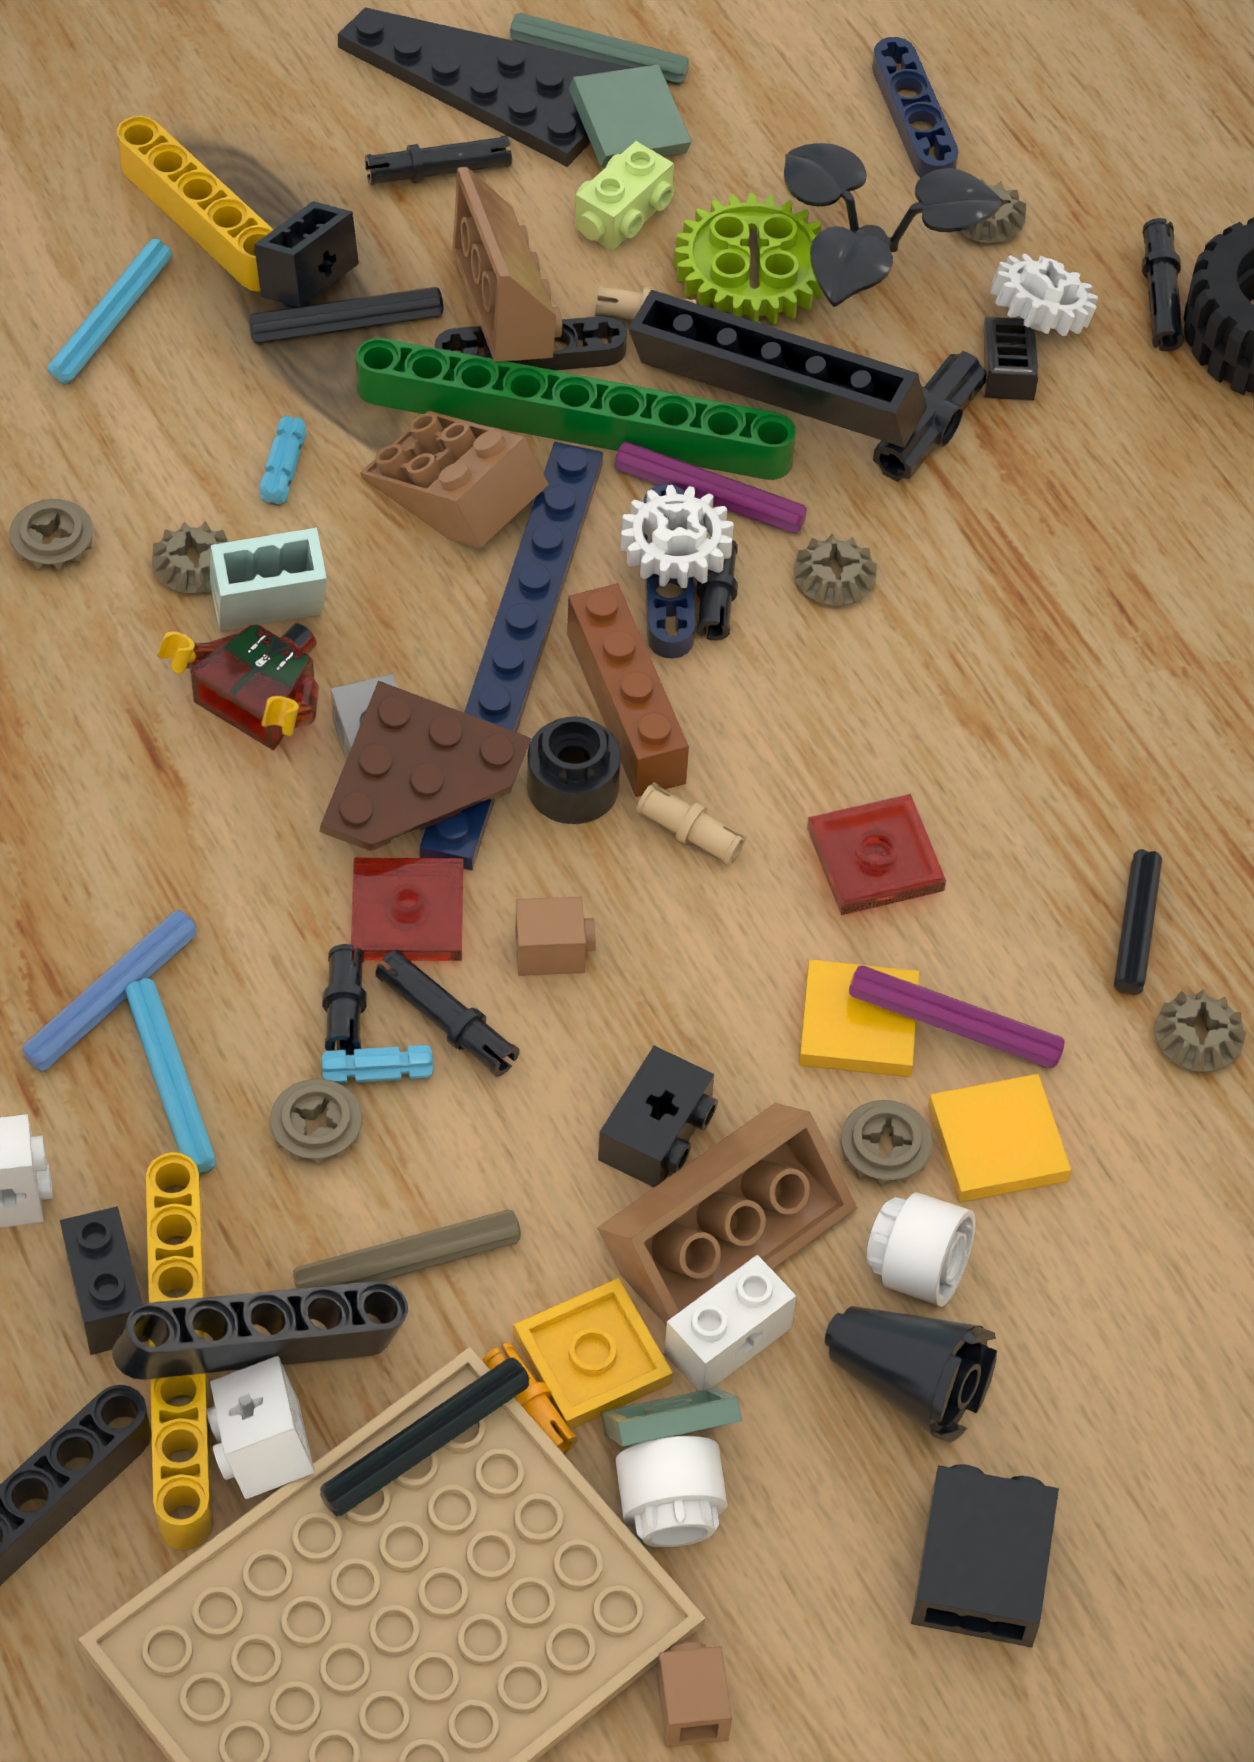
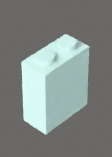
(267, 579)

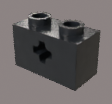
(306, 254)
(657, 1117)
(101, 1275)

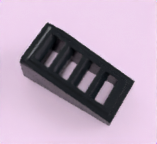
(1005, 381)

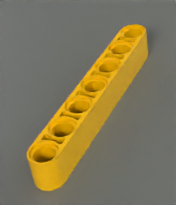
(187, 1425)

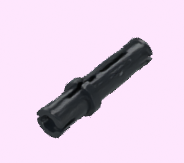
(422, 162)
(1161, 269)
(463, 1026)

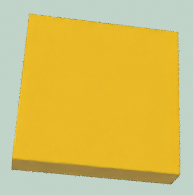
(851, 1032)
(999, 1138)
(593, 1353)

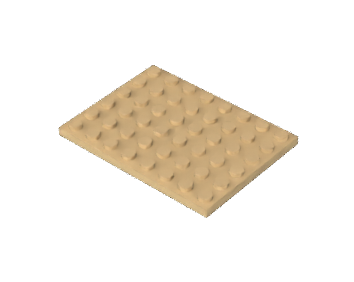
(431, 1623)

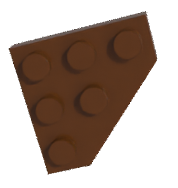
(417, 768)

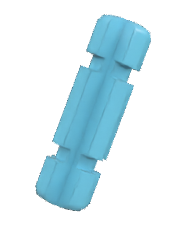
(282, 460)
(378, 1064)

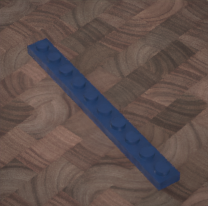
(523, 625)

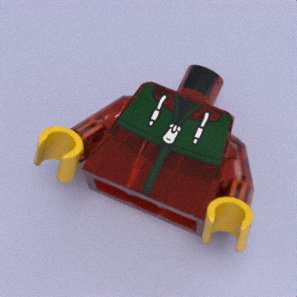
(251, 678)

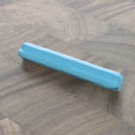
(109, 311)
(170, 1074)

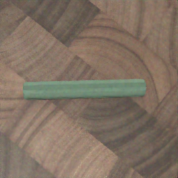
(593, 45)

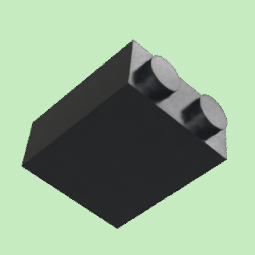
(985, 1555)

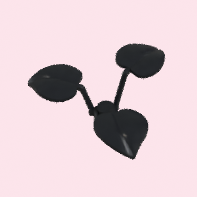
(862, 257)

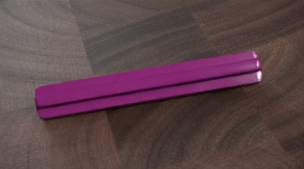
(726, 492)
(956, 1016)

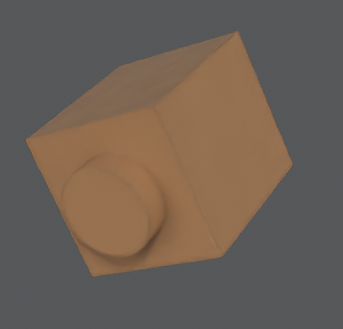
(552, 935)
(694, 1695)

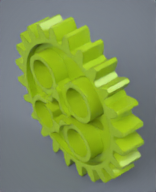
(715, 258)

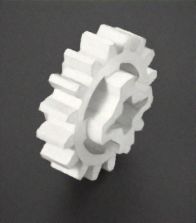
(1044, 294)
(676, 536)

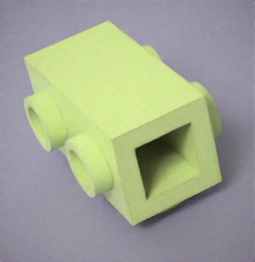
(624, 196)

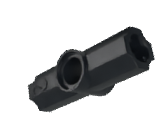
(946, 399)

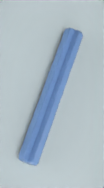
(108, 990)

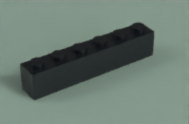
(778, 368)

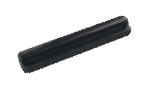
(1138, 922)

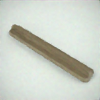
(412, 1252)

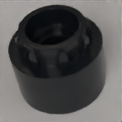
(573, 770)

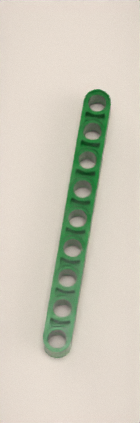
(575, 408)

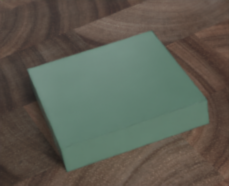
(629, 108)
(671, 1416)

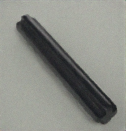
(346, 314)
(424, 1436)

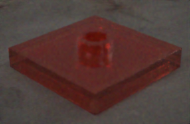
(876, 854)
(408, 908)

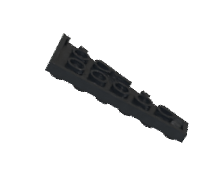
(487, 77)

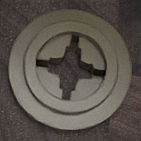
(1006, 221)
(41, 520)
(174, 566)
(820, 583)
(1178, 1036)
(308, 1100)
(908, 1133)

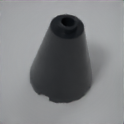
(916, 1364)

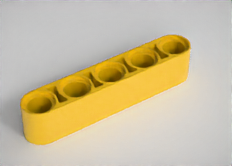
(192, 197)

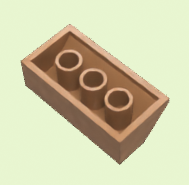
(502, 274)
(747, 1196)

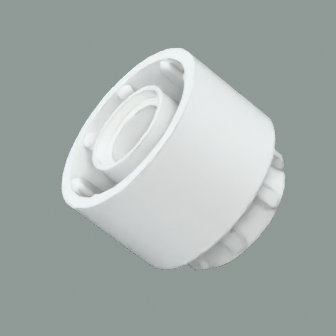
(921, 1246)
(672, 1489)

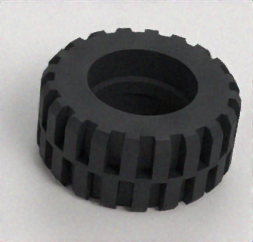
(1220, 309)

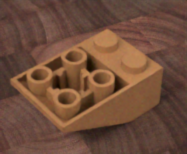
(458, 476)

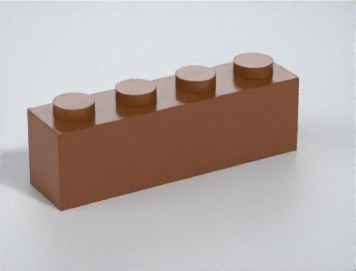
(627, 689)

